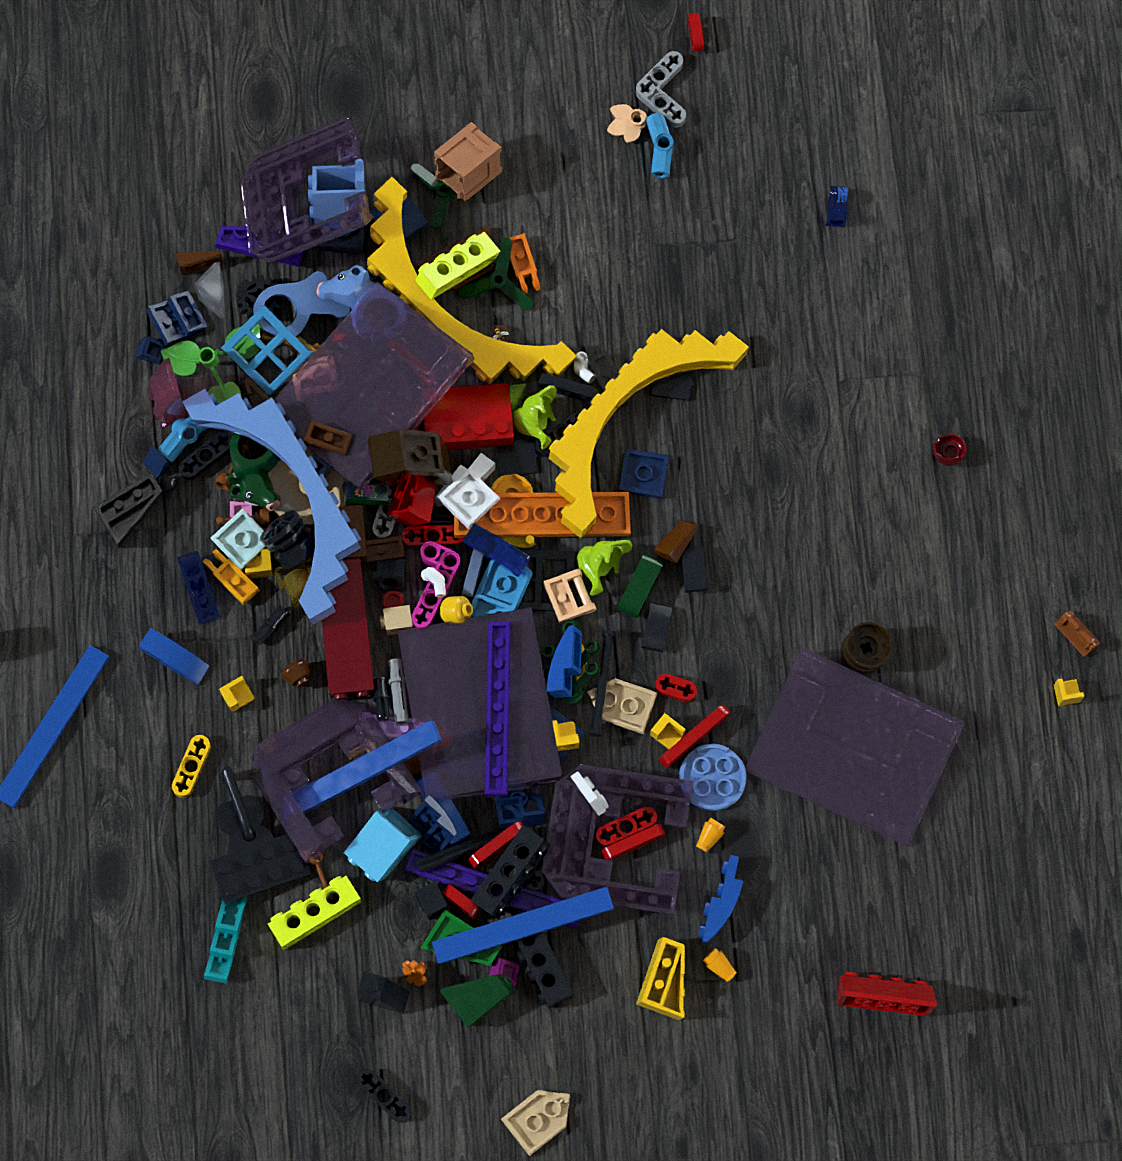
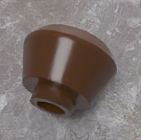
(297, 673)

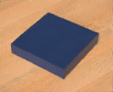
(643, 473)

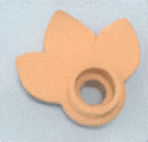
(624, 122)

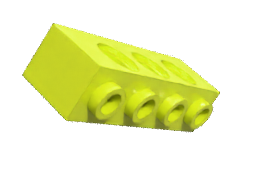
(471, 257)
(308, 924)

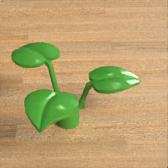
(186, 356)

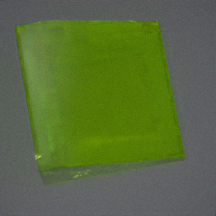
(516, 395)

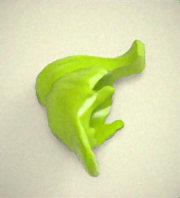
(533, 415)
(599, 559)

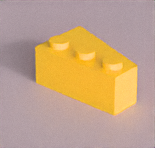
(664, 980)

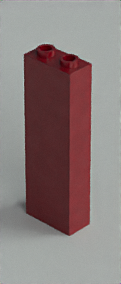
(348, 639)

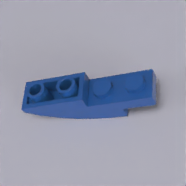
(720, 909)

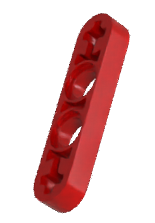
(694, 736)

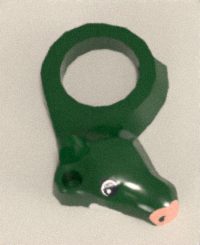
(251, 477)

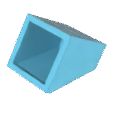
(382, 844)

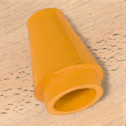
(710, 834)
(719, 965)

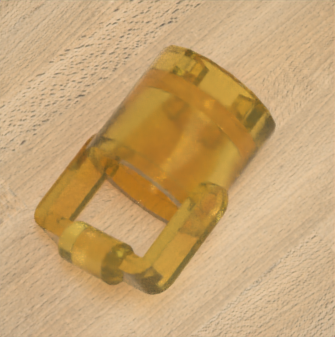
(293, 582)

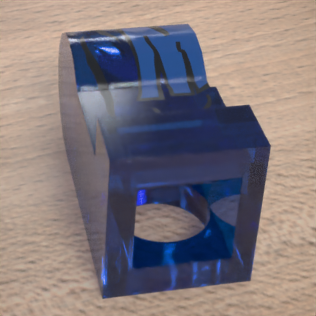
(837, 206)

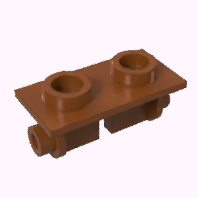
(1076, 633)

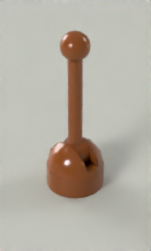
(222, 479)
(261, 518)
(316, 861)

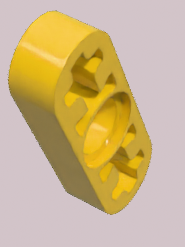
(187, 757)

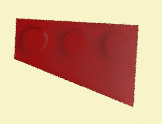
(413, 500)

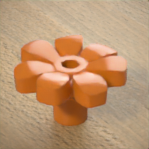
(415, 972)

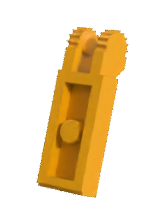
(232, 578)

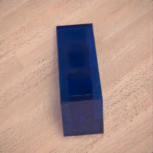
(198, 587)

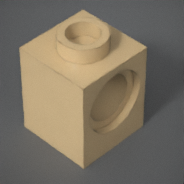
(396, 619)

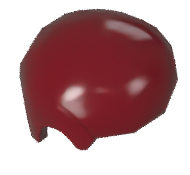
(949, 449)

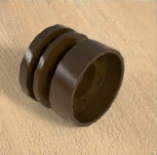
(878, 643)

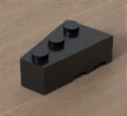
(128, 507)

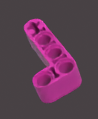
(449, 573)

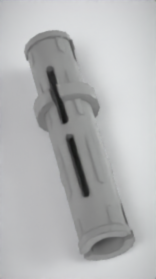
(397, 684)

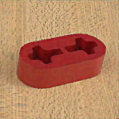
(695, 32)
(677, 683)
(461, 901)

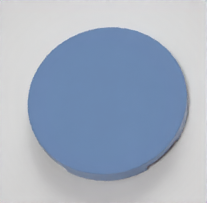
(716, 777)

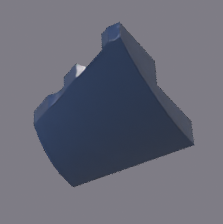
(519, 807)

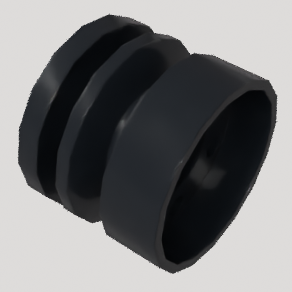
(289, 539)

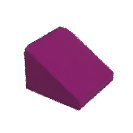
(507, 968)

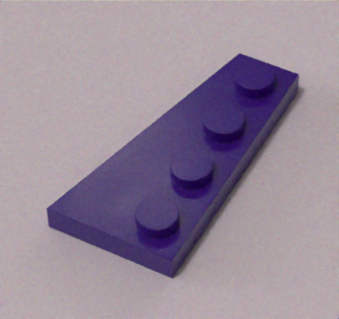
(236, 240)

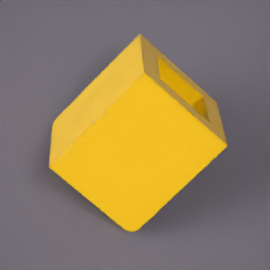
(260, 566)
(1067, 692)
(236, 694)
(667, 731)
(565, 735)

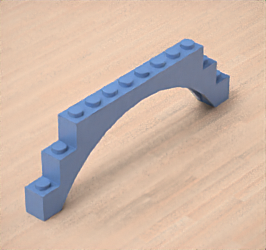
(332, 534)

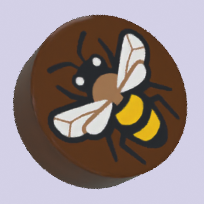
(500, 333)

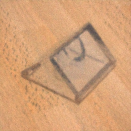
(211, 289)

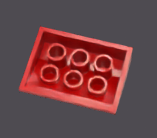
(473, 417)
(885, 995)

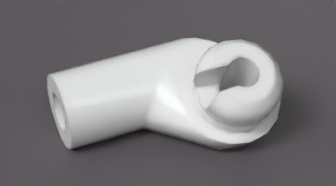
(581, 367)
(437, 579)

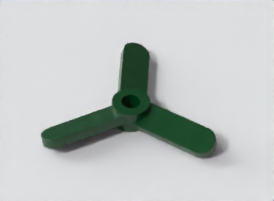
(442, 198)
(506, 286)

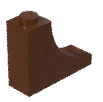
(356, 517)

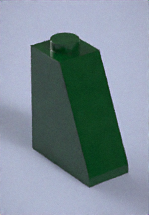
(478, 997)

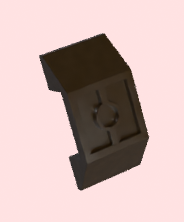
(410, 453)

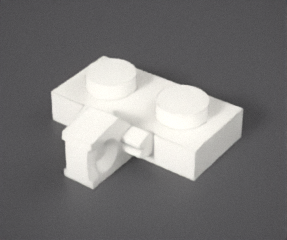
(596, 800)

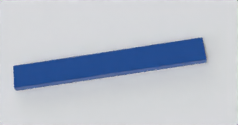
(52, 726)
(367, 766)
(522, 925)

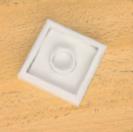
(468, 498)

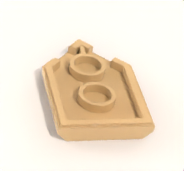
(626, 704)
(538, 1119)

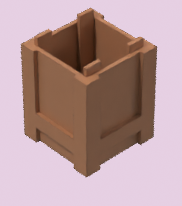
(468, 161)

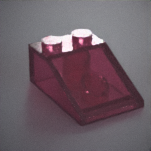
(166, 395)

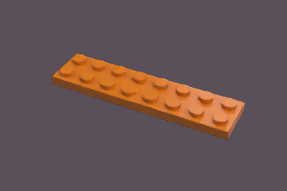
(541, 516)

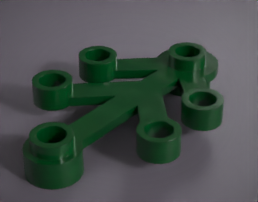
(579, 684)

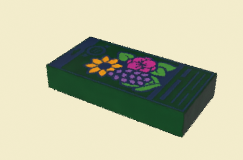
(371, 494)

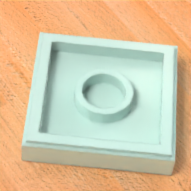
(240, 539)

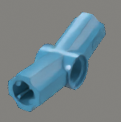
(660, 134)
(179, 439)

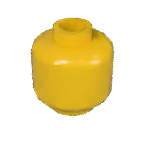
(455, 609)

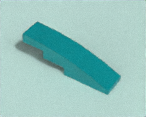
(225, 940)

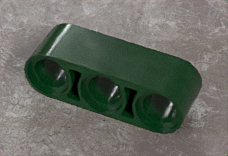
(640, 585)

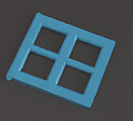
(267, 350)

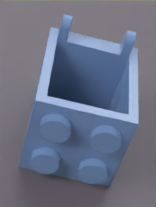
(331, 186)

